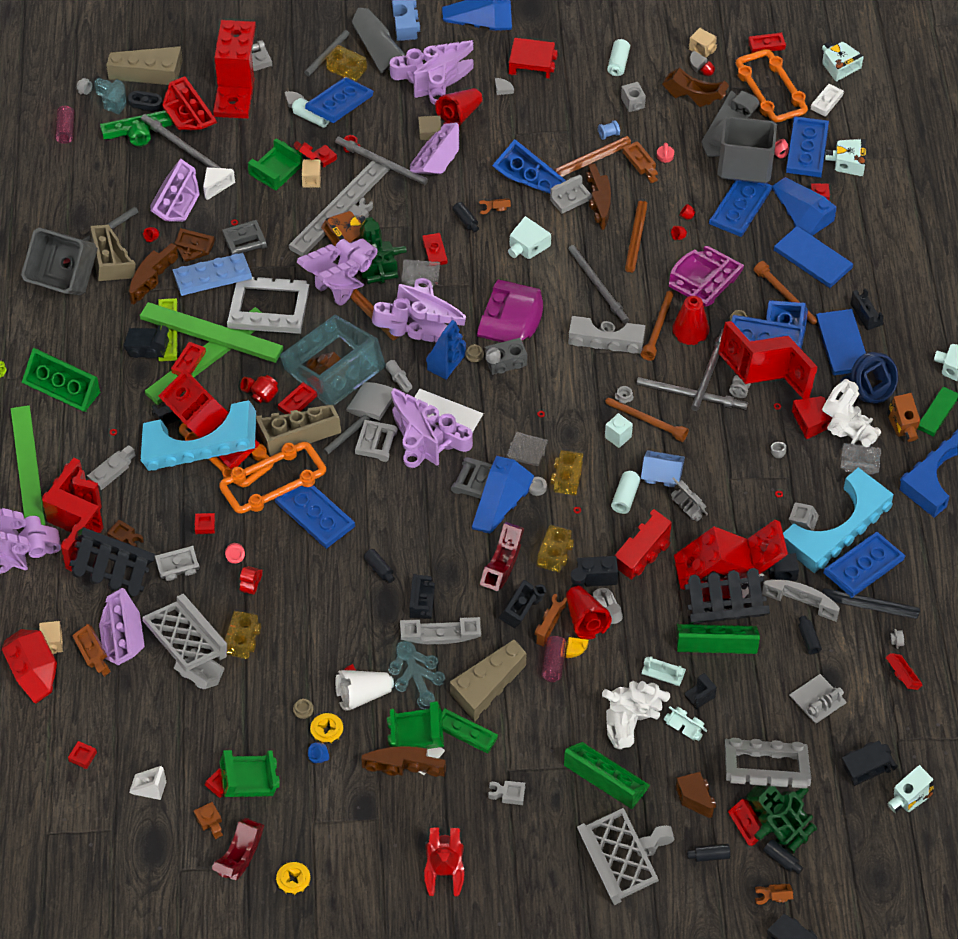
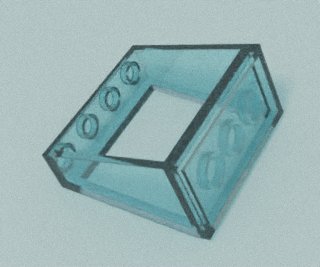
(344, 375)

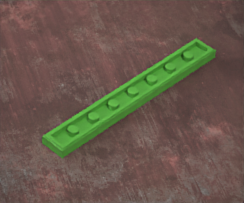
(211, 332)
(213, 353)
(27, 463)

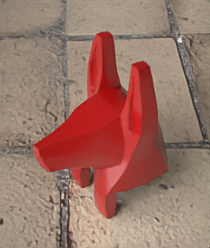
(444, 859)

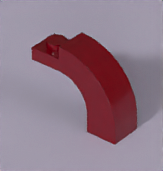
(505, 556)
(241, 850)

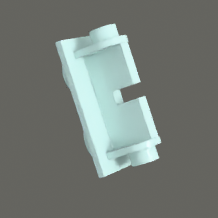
(663, 671)
(679, 718)

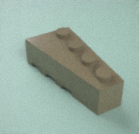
(146, 66)
(297, 427)
(487, 679)

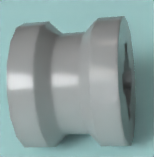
(739, 388)

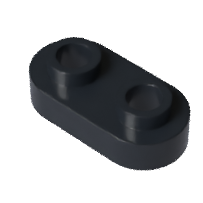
(145, 100)

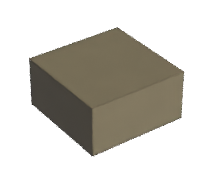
(428, 126)

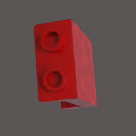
(532, 56)

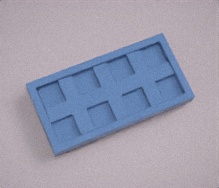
(212, 274)

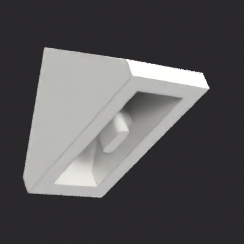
(217, 180)
(149, 783)

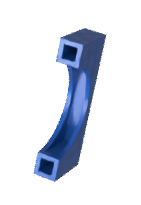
(922, 482)

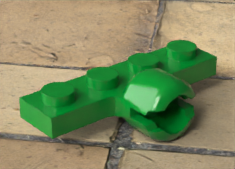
(134, 127)

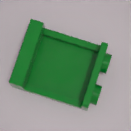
(276, 165)
(417, 728)
(248, 775)

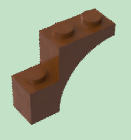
(701, 92)

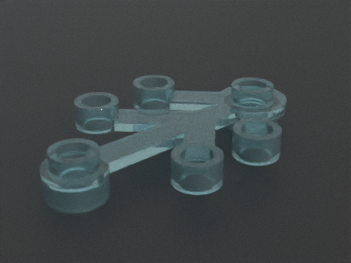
(407, 651)

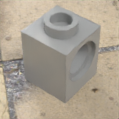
(633, 97)
(804, 516)

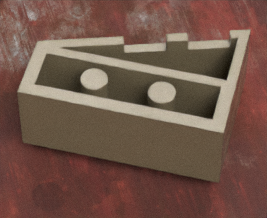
(111, 259)

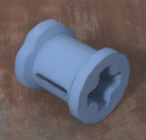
(608, 130)

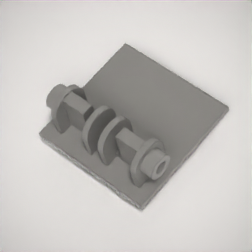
(688, 500)
(818, 698)

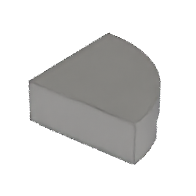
(697, 61)
(503, 86)
(291, 97)

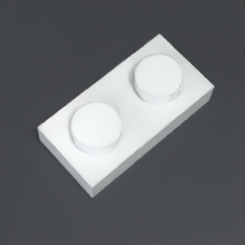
(827, 100)

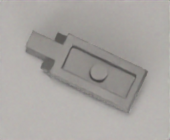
(112, 467)

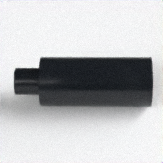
(466, 216)
(379, 565)
(809, 635)
(710, 852)
(783, 857)

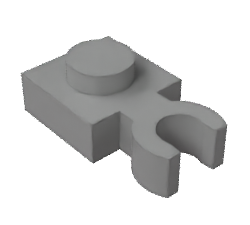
(362, 209)
(511, 792)

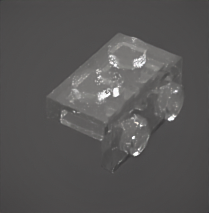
(420, 269)
(859, 456)

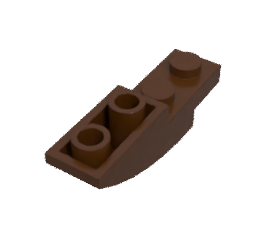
(600, 196)
(147, 273)
(396, 759)

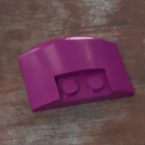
(704, 274)
(511, 312)

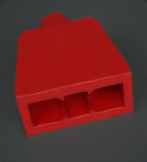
(810, 415)

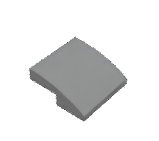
(371, 400)

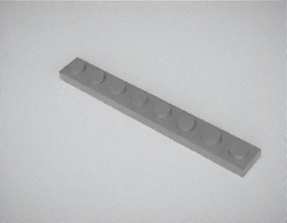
(342, 203)

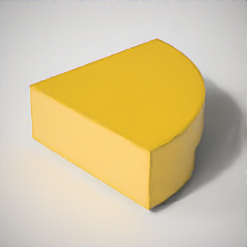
(576, 647)

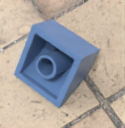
(662, 468)

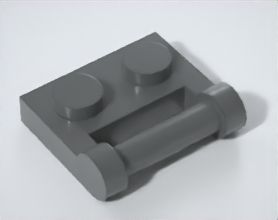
(244, 233)
(477, 481)

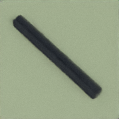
(872, 603)

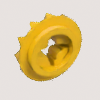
(321, 722)
(295, 869)

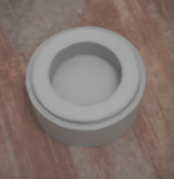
(538, 486)

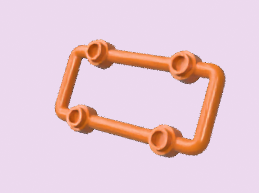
(775, 65)
(258, 454)
(256, 502)

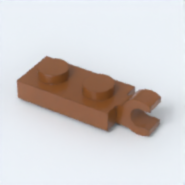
(641, 160)
(550, 619)
(91, 649)

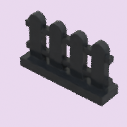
(123, 552)
(716, 599)

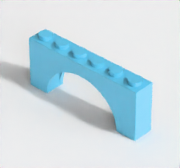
(232, 436)
(818, 547)

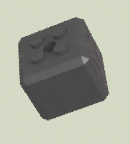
(747, 149)
(46, 258)

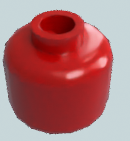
(264, 389)

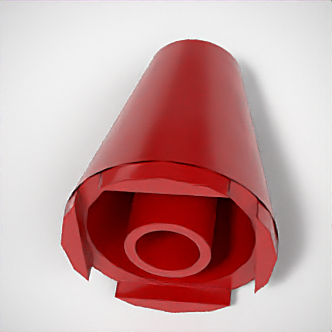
(458, 105)
(691, 322)
(586, 613)

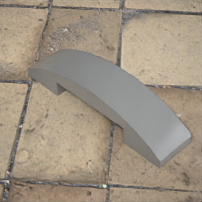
(803, 593)
(440, 632)

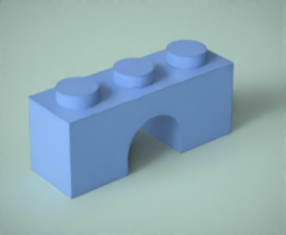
(405, 22)

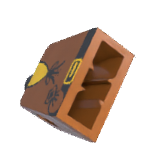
(343, 226)
(904, 416)

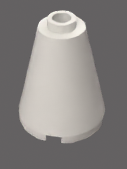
(361, 687)

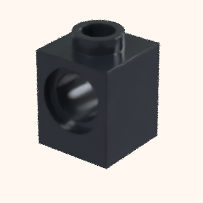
(785, 569)

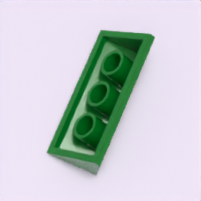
(61, 380)
(717, 638)
(605, 774)

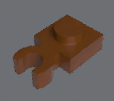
(124, 533)

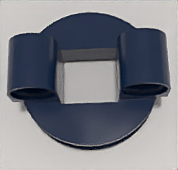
(882, 368)

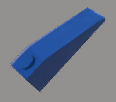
(487, 13)
(525, 167)
(806, 207)
(788, 313)
(447, 351)
(502, 490)

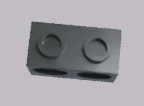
(512, 356)

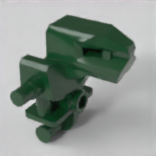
(383, 265)
(781, 815)

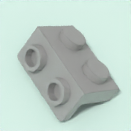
(569, 194)
(177, 563)
(204, 675)

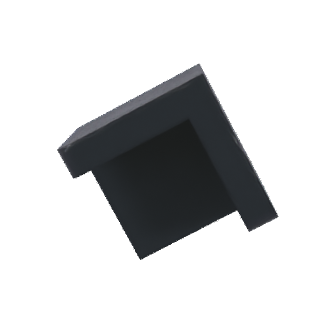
(702, 692)

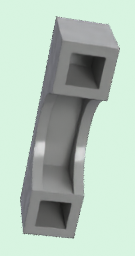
(585, 334)

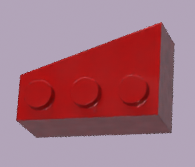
(645, 546)

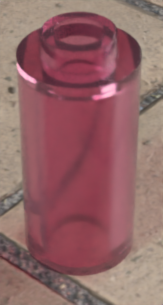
(64, 124)
(554, 658)

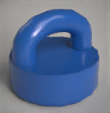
(318, 753)

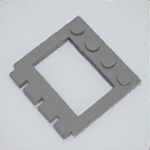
(267, 321)
(774, 749)

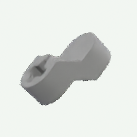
(608, 600)
(661, 836)

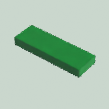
(938, 411)
(468, 731)

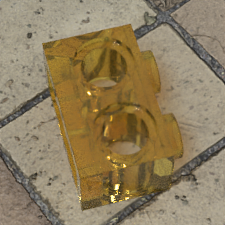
(346, 63)
(567, 472)
(551, 547)
(238, 634)

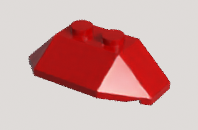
(186, 106)
(31, 662)

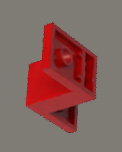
(234, 69)
(767, 359)
(199, 411)
(69, 511)
(725, 551)

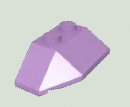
(437, 151)
(176, 193)
(121, 628)

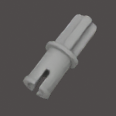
(398, 375)

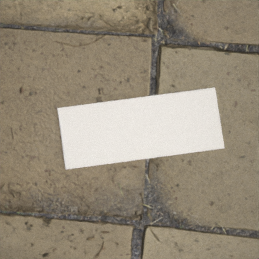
(463, 414)

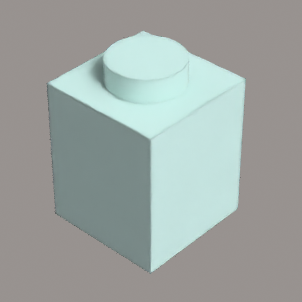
(618, 430)

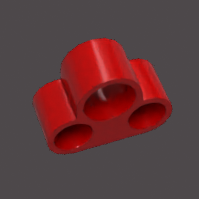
(249, 579)

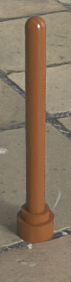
(762, 269)
(649, 350)
(680, 433)

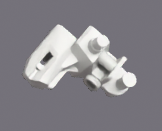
(848, 419)
(628, 706)

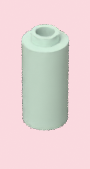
(618, 57)
(299, 109)
(625, 492)

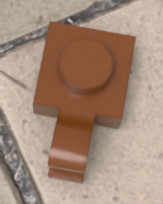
(499, 204)
(209, 818)
(776, 892)

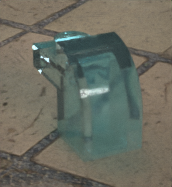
(112, 94)

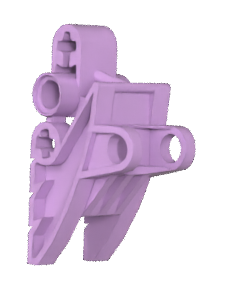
(439, 70)
(339, 276)
(420, 309)
(418, 429)
(33, 539)

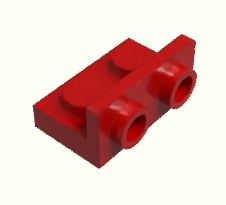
(86, 489)

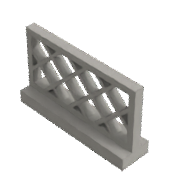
(201, 627)
(604, 867)

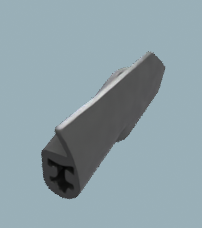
(376, 38)
(735, 106)

